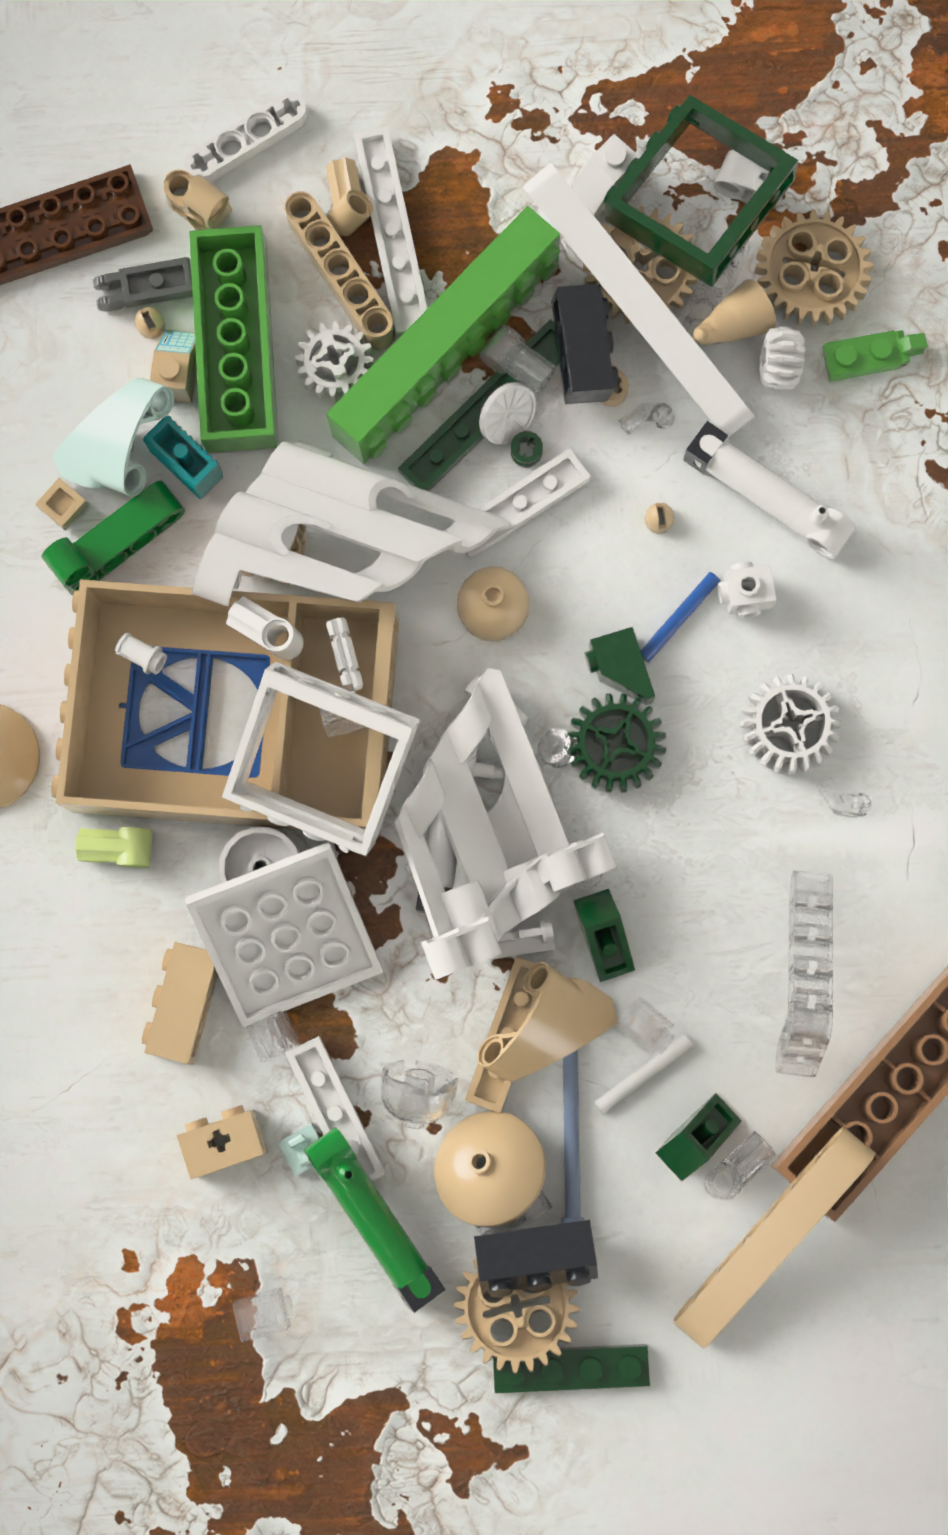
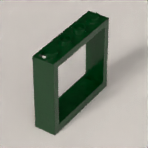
(702, 265)

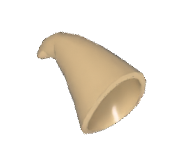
(739, 316)

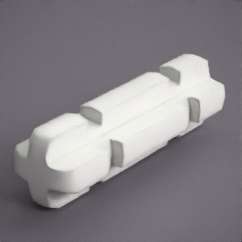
(344, 653)

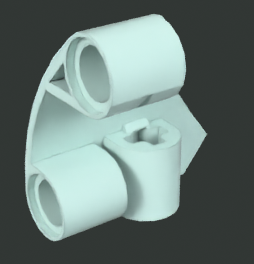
(101, 445)

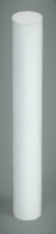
(643, 1074)

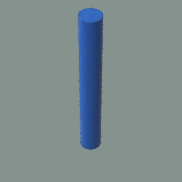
(680, 615)

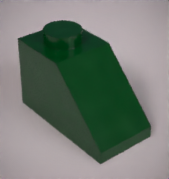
(620, 664)
(604, 935)
(698, 1137)

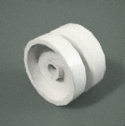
(254, 845)

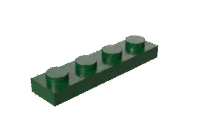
(578, 1369)

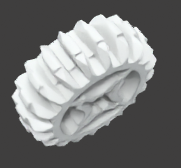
(786, 707)

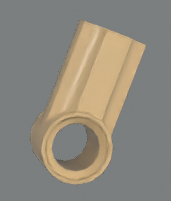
(350, 203)

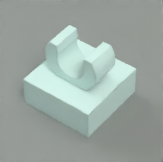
(295, 1144)

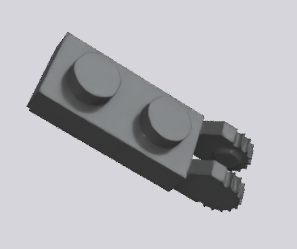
(146, 284)

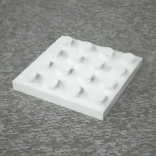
(284, 934)

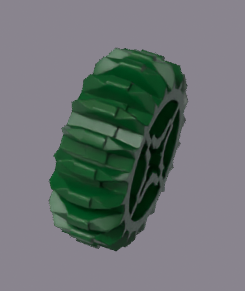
(631, 752)

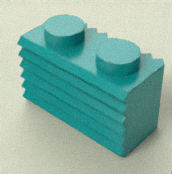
(183, 456)

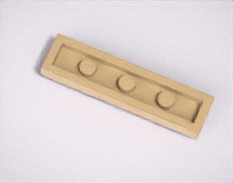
(514, 1007)

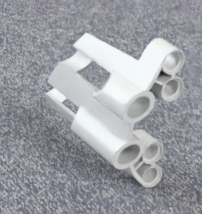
(340, 499)
(506, 857)

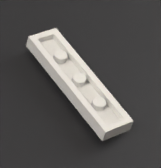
(534, 494)
(331, 1101)

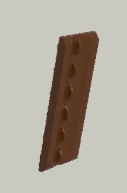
(71, 223)

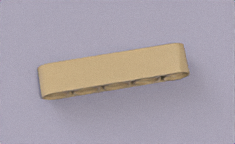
(333, 255)

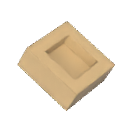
(62, 504)

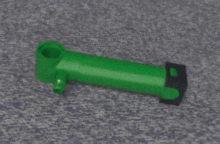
(374, 1220)

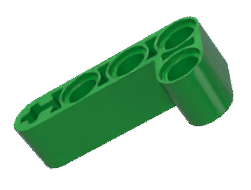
(114, 538)

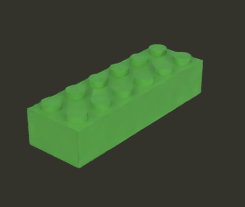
(233, 339)

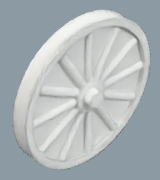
(507, 413)

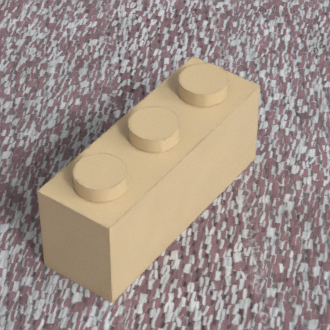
(181, 1004)

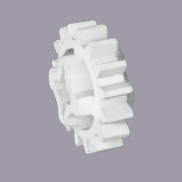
(319, 366)

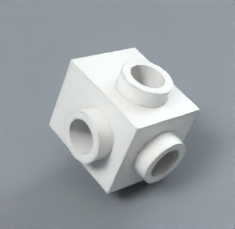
(759, 587)

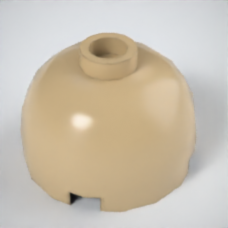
(493, 603)

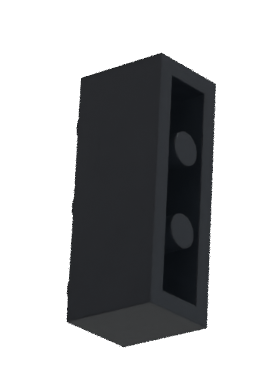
(584, 344)
(536, 1258)

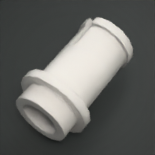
(140, 653)

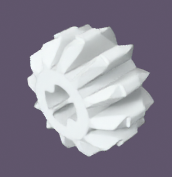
(781, 358)

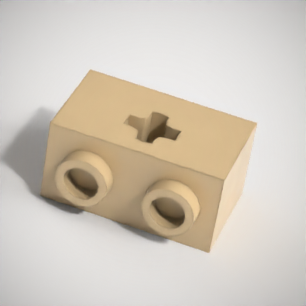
(198, 1146)

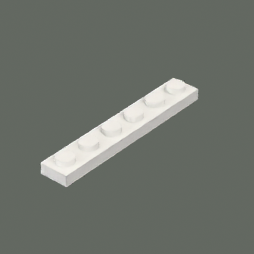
(391, 227)

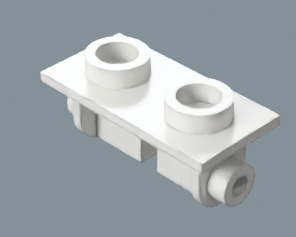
(528, 937)

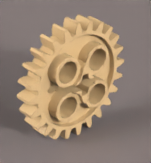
(820, 238)
(667, 289)
(525, 1343)

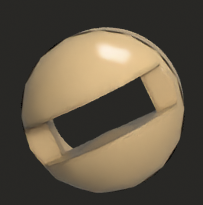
(156, 317)
(653, 521)

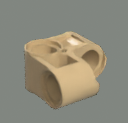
(201, 205)

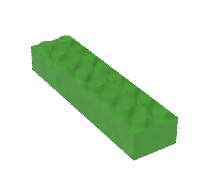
(445, 336)

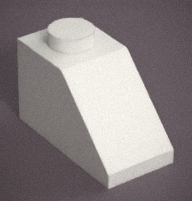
(601, 172)

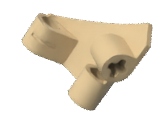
(561, 1021)

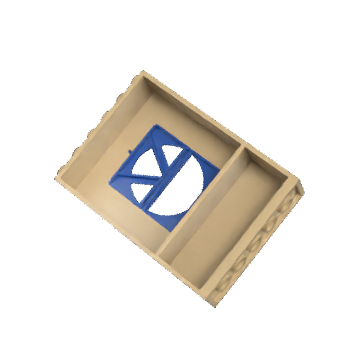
(113, 765)

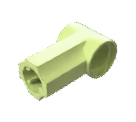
(124, 846)

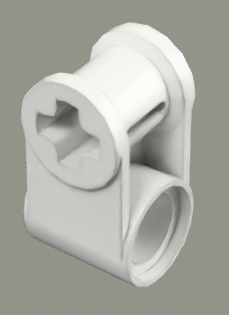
(740, 177)

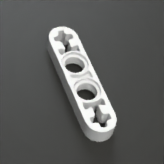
(242, 133)

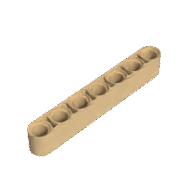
(774, 1237)

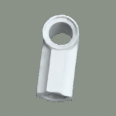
(264, 628)

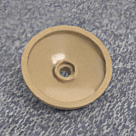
(17, 756)
(507, 1181)

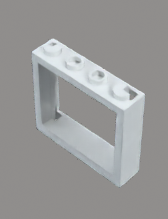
(341, 702)

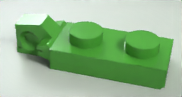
(871, 354)

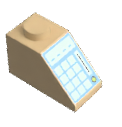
(176, 364)

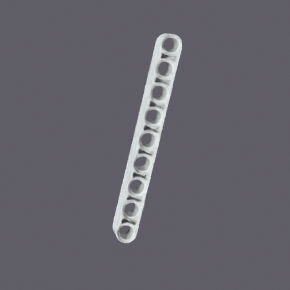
(638, 300)

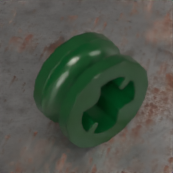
(529, 437)

